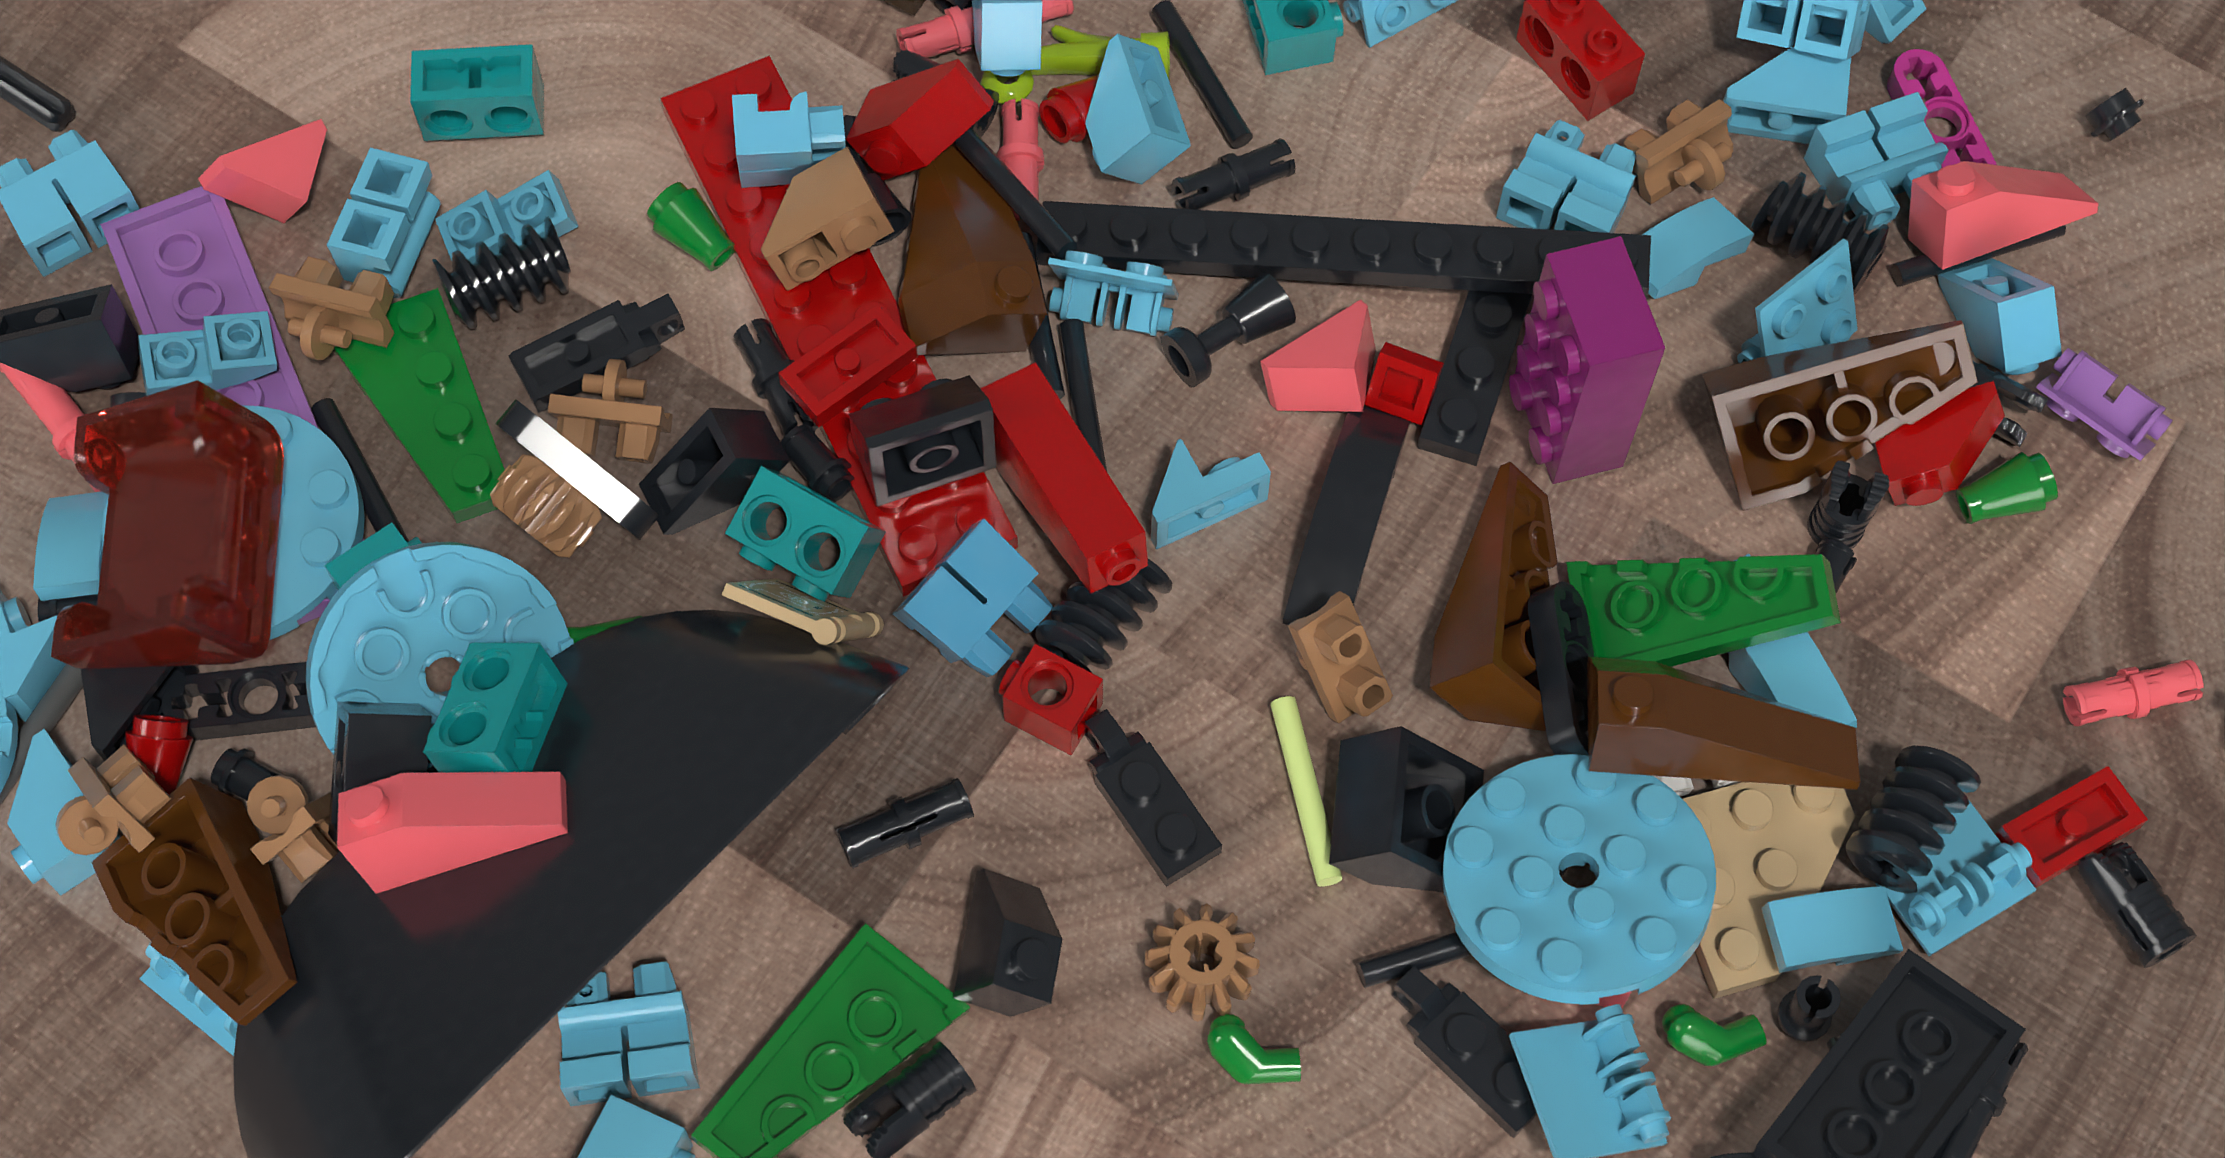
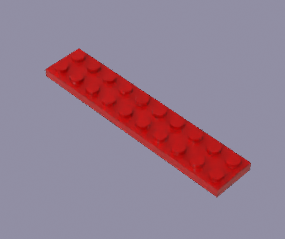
(917, 526)

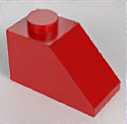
(917, 118)
(1940, 447)

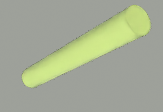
(1305, 789)

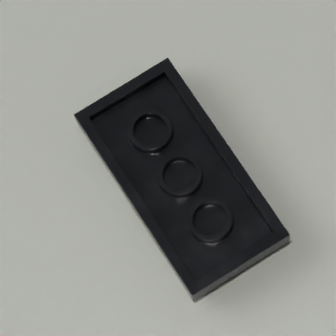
(1897, 1072)

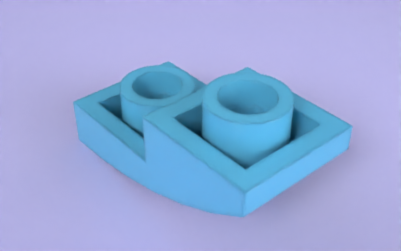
(486, 216)
(1690, 242)
(220, 356)
(70, 547)
(1831, 928)

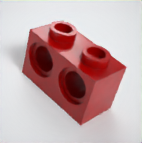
(1581, 52)

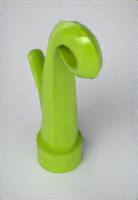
(1076, 55)

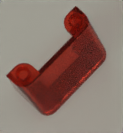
(183, 535)

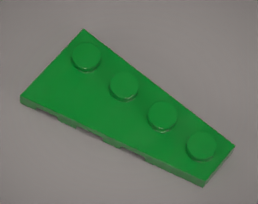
(430, 403)
(1702, 606)
(837, 1042)

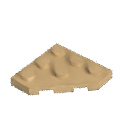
(1765, 848)

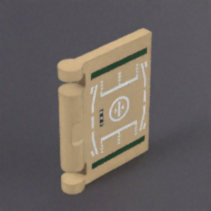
(824, 619)

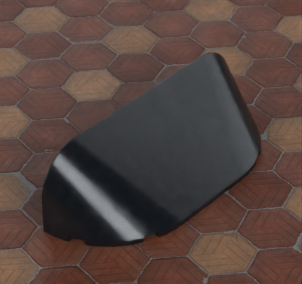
(430, 988)

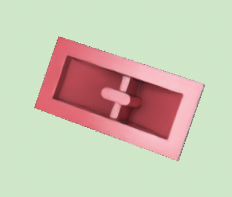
(269, 174)
(1324, 366)

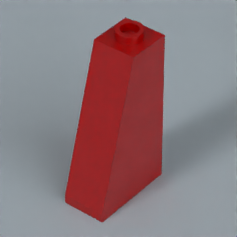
(1063, 481)

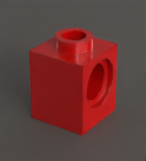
(1056, 724)

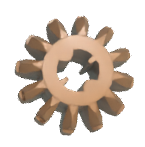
(545, 505)
(1198, 937)

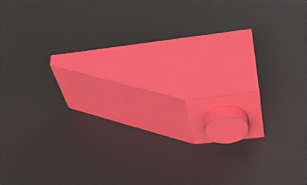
(1986, 207)
(443, 821)

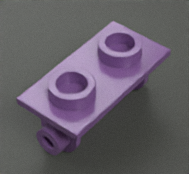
(2120, 422)

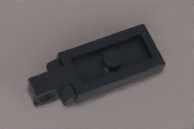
(616, 331)
(1149, 800)
(1467, 1048)

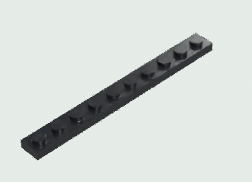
(1324, 247)

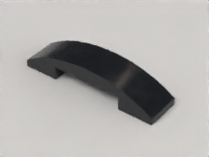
(1347, 511)

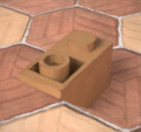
(823, 220)

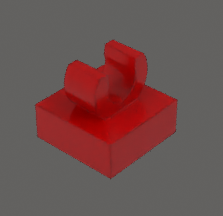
(1403, 383)

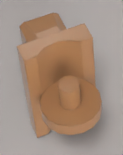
(1688, 151)
(332, 315)
(637, 423)
(1340, 660)
(115, 796)
(298, 827)

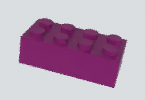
(1586, 360)

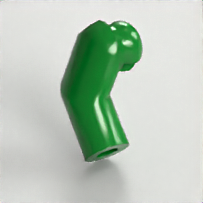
(1708, 1041)
(1246, 1059)

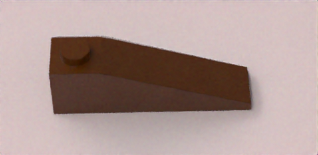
(967, 266)
(1807, 408)
(1484, 638)
(1688, 726)
(205, 899)

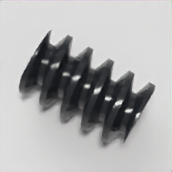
(1819, 228)
(505, 274)
(1092, 619)
(1909, 816)

